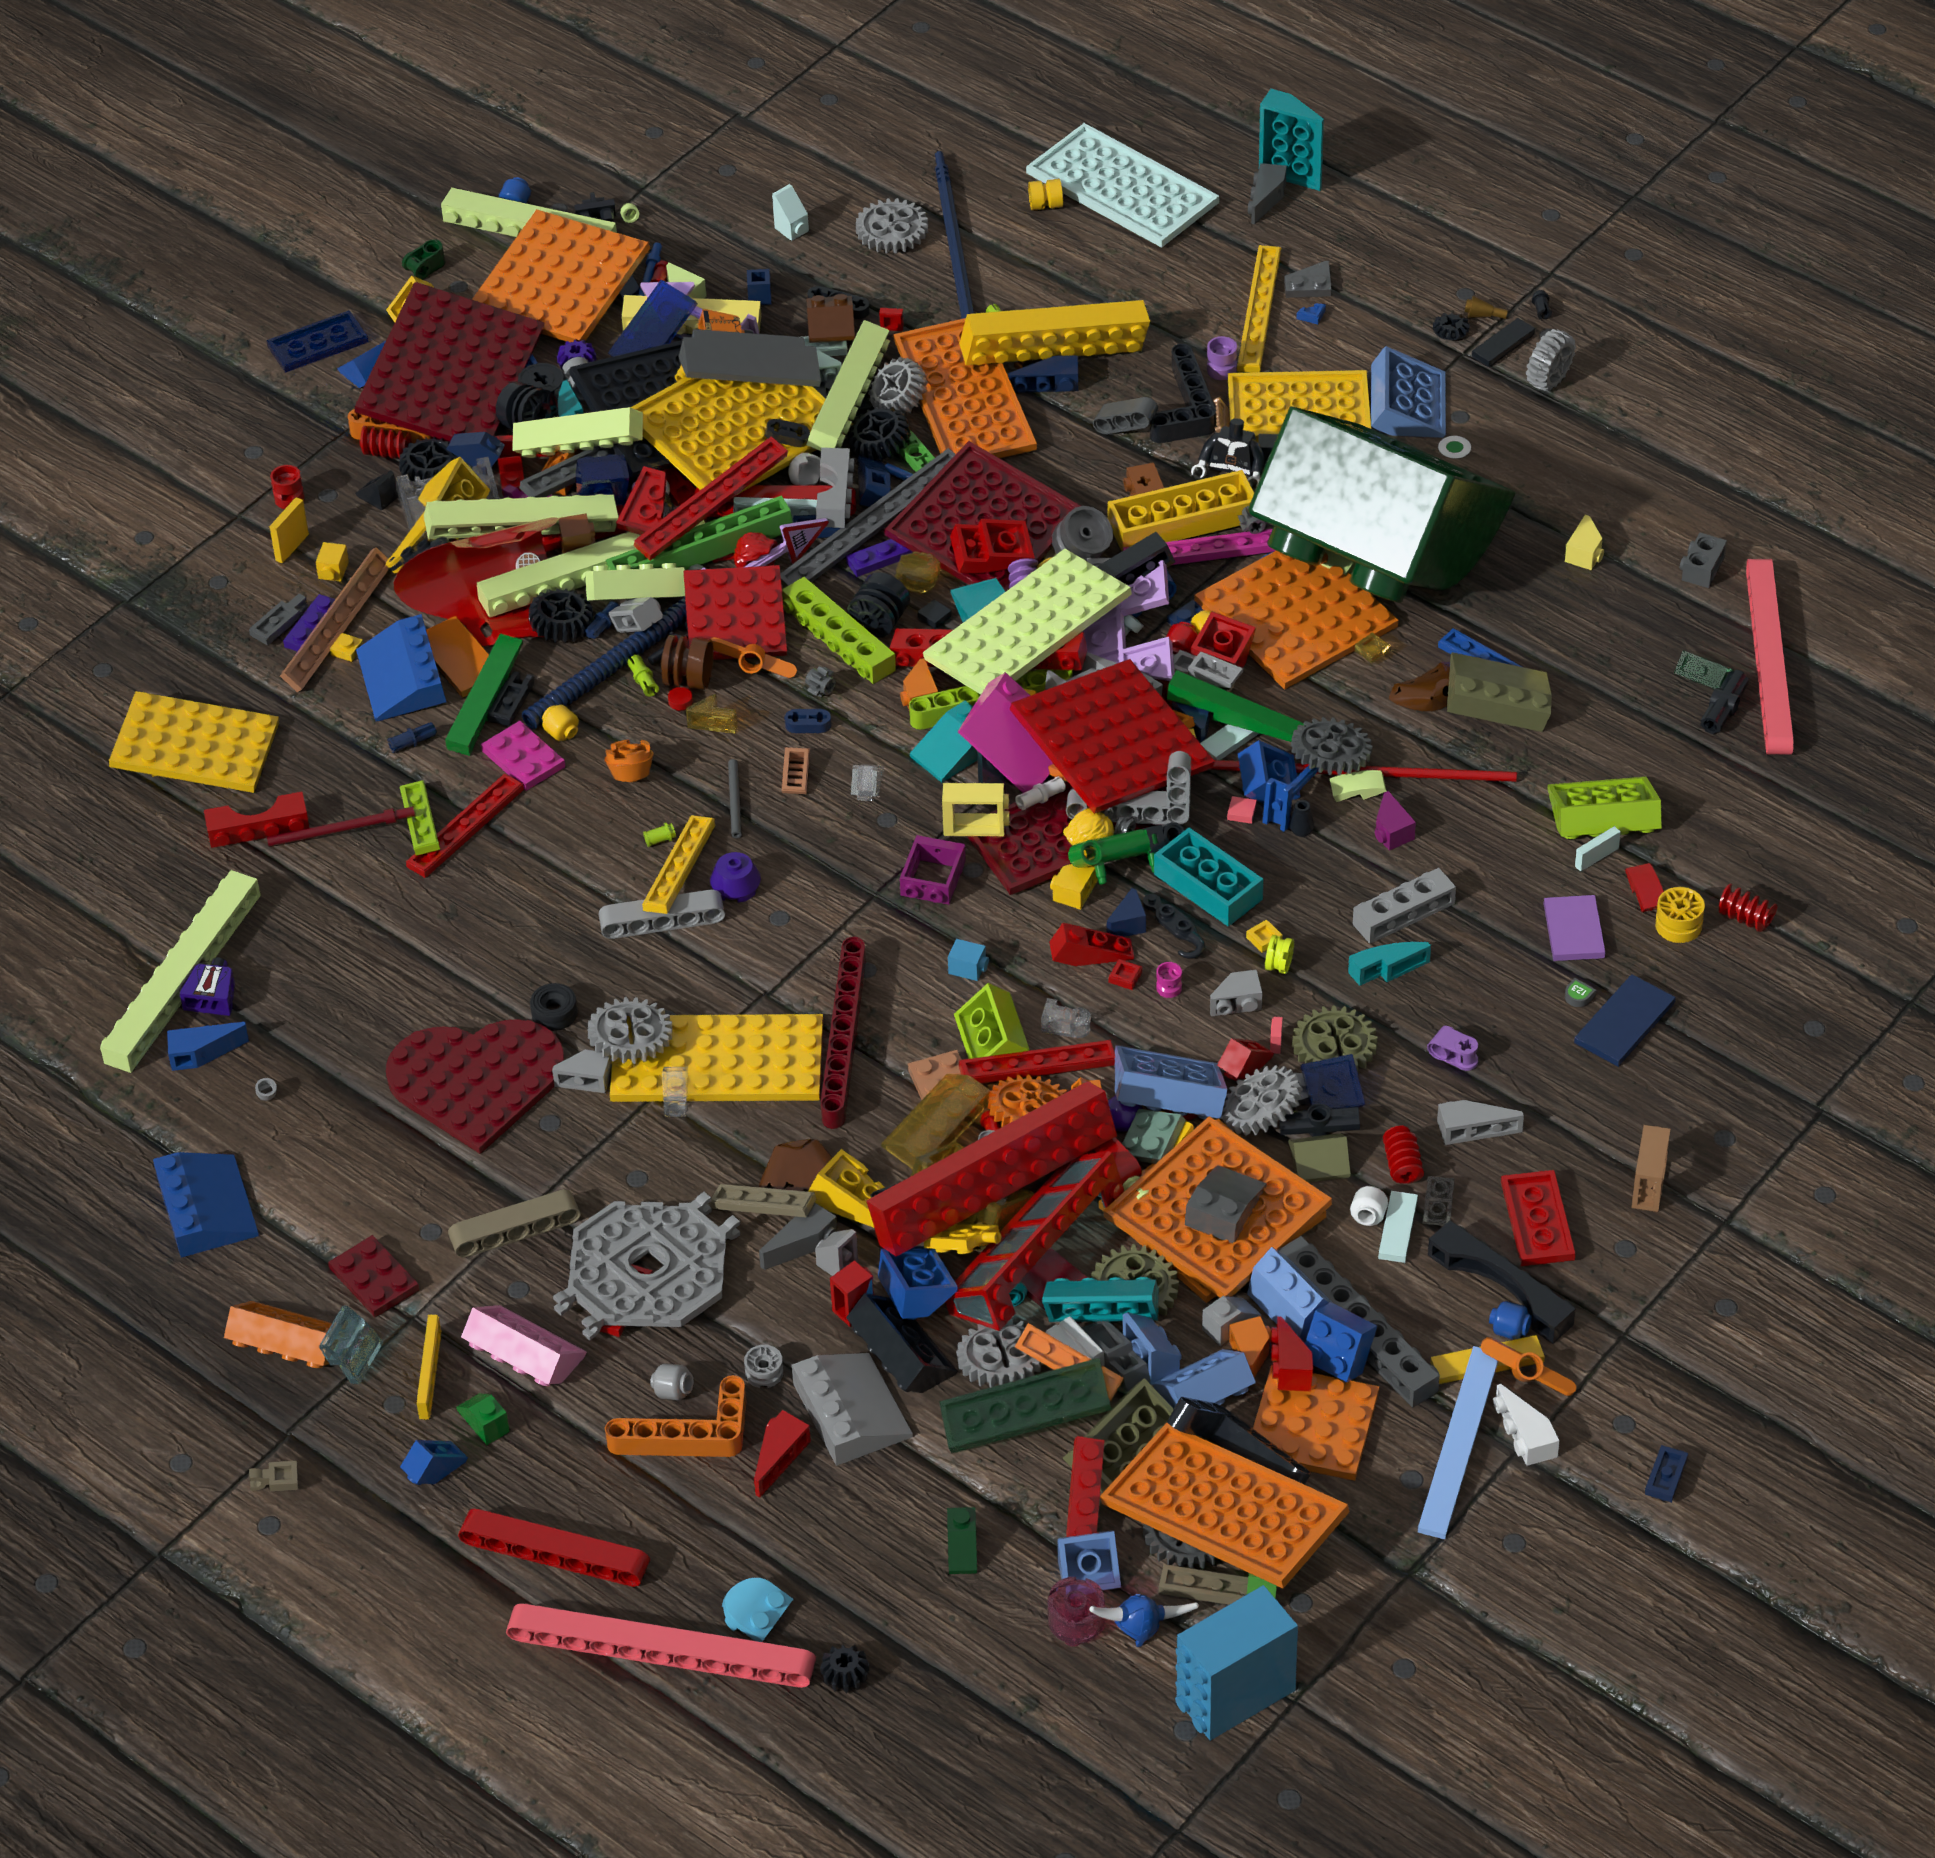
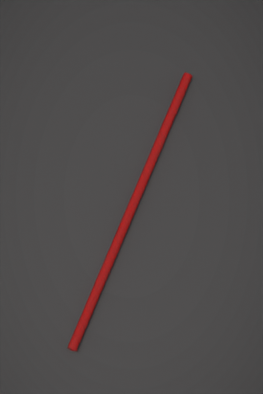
(1402, 772)

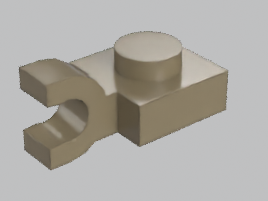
(279, 1477)

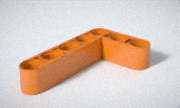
(685, 1436)

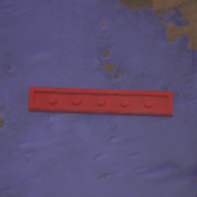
(467, 824)
(1039, 1061)

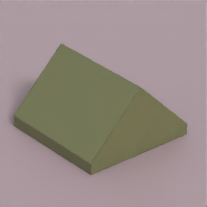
(1320, 1157)

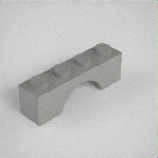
(835, 470)

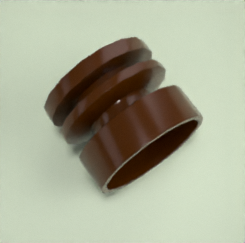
(693, 662)

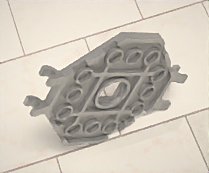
(620, 1235)

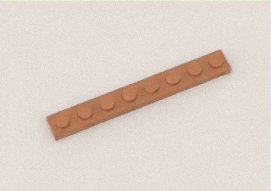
(335, 620)

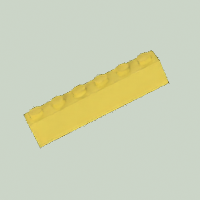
(734, 307)

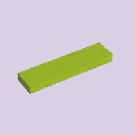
(422, 825)

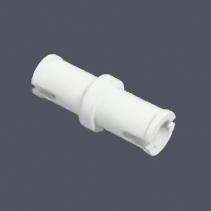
(1040, 793)

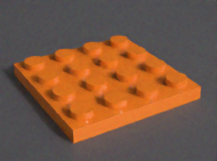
(1319, 1427)

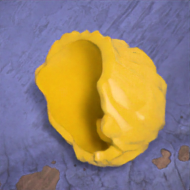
(1088, 826)

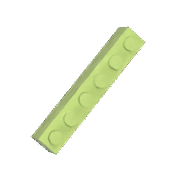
(577, 432)

